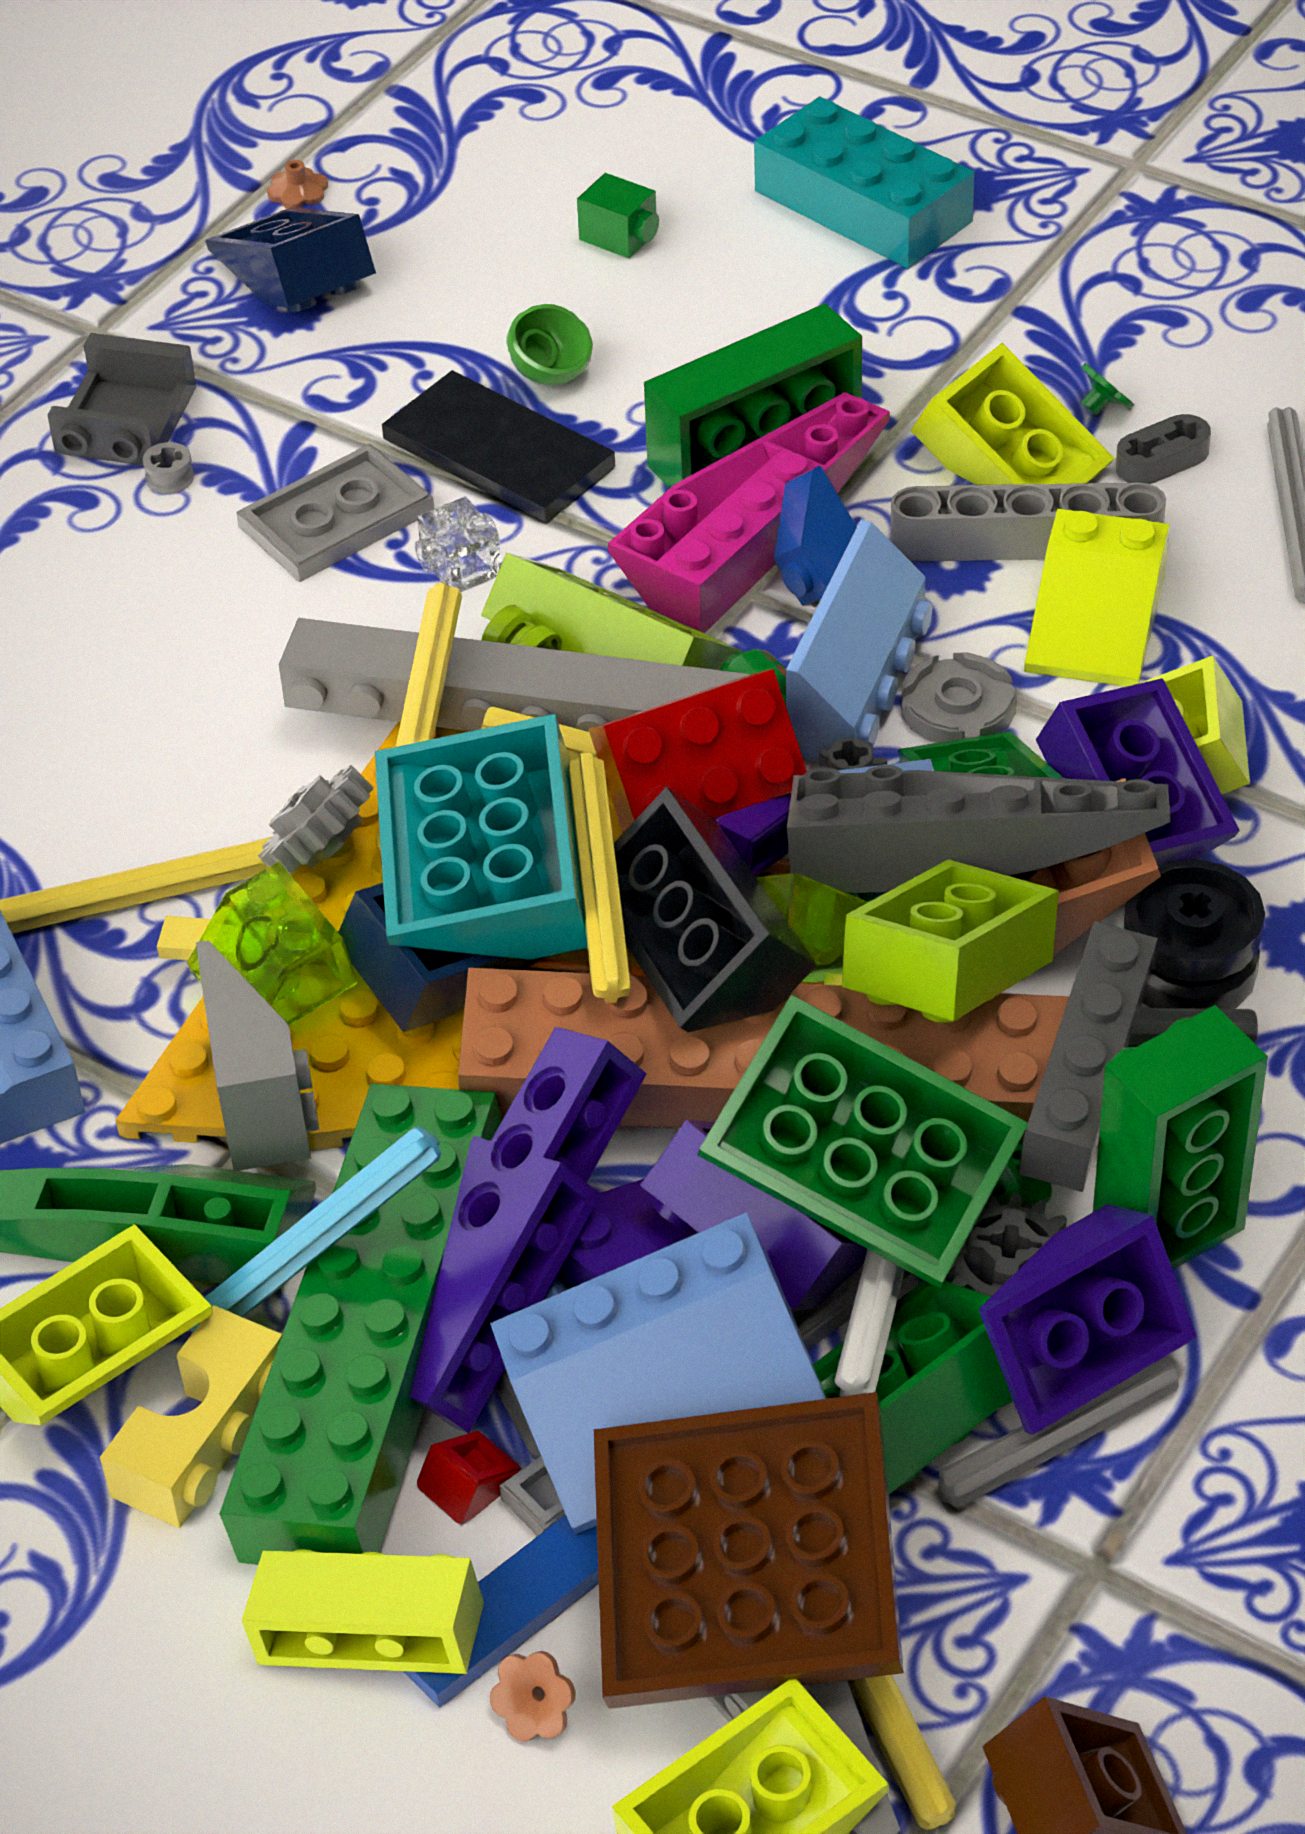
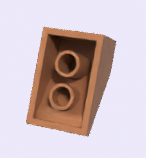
(1095, 884)

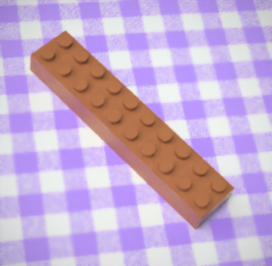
(691, 1075)

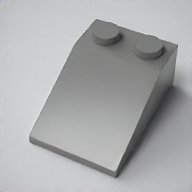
(255, 1069)

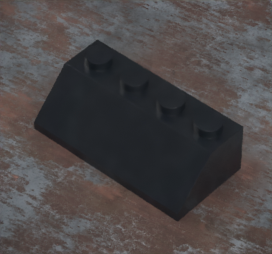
(702, 919)

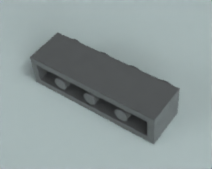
(1092, 1031)

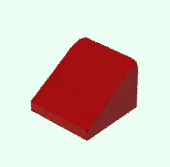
(465, 1474)

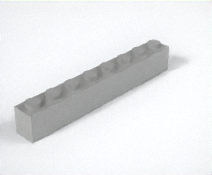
(369, 671)

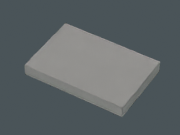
(334, 512)

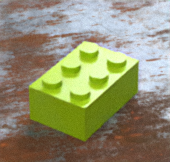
(949, 940)

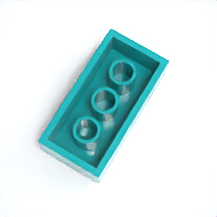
(864, 181)

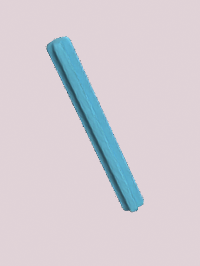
(327, 1223)

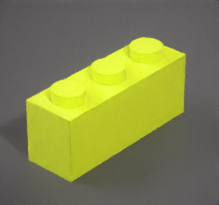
(363, 1611)

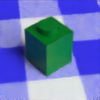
(617, 215)

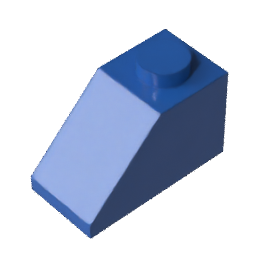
(811, 534)

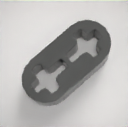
(1163, 449)

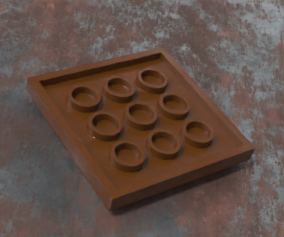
(745, 1551)

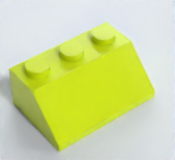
(91, 1325)

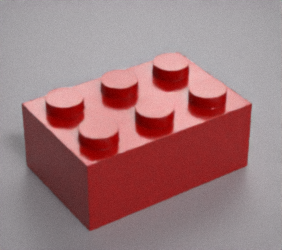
(710, 747)

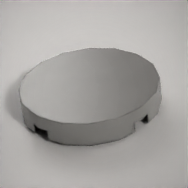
(958, 698)

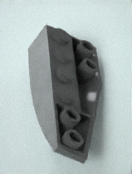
(896, 824)

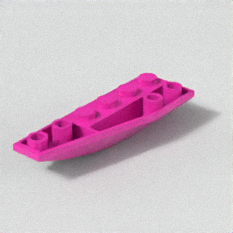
(720, 526)

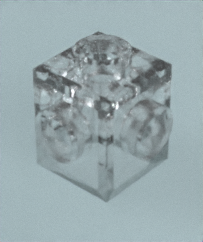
(458, 544)

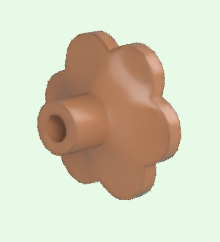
(297, 186)
(532, 1696)

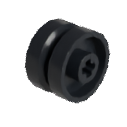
(1206, 935)

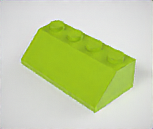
(599, 620)

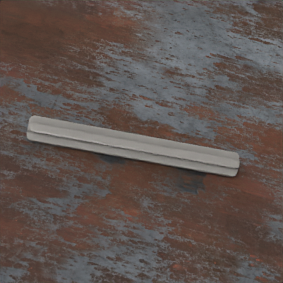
(1290, 479)

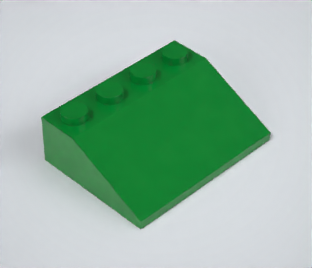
(863, 1140)

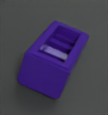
(759, 832)

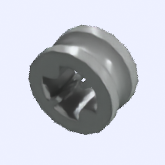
(168, 467)

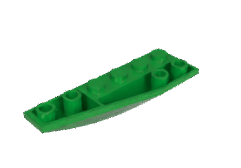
(194, 1214)

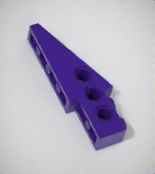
(519, 1215)

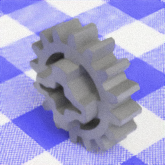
(316, 820)

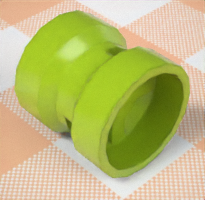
(515, 627)

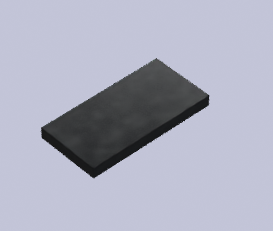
(499, 445)

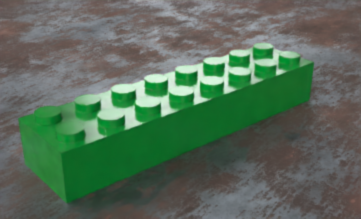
(337, 1401)

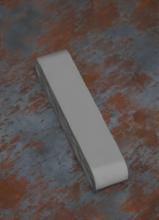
(1005, 519)

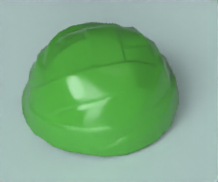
(549, 344)

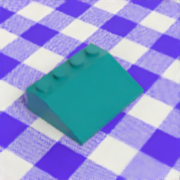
(481, 843)

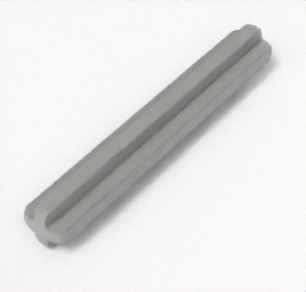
(1021, 1451)

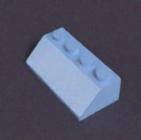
(856, 644)

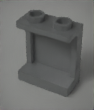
(126, 399)

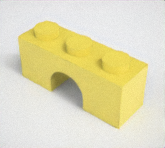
(174, 1461)

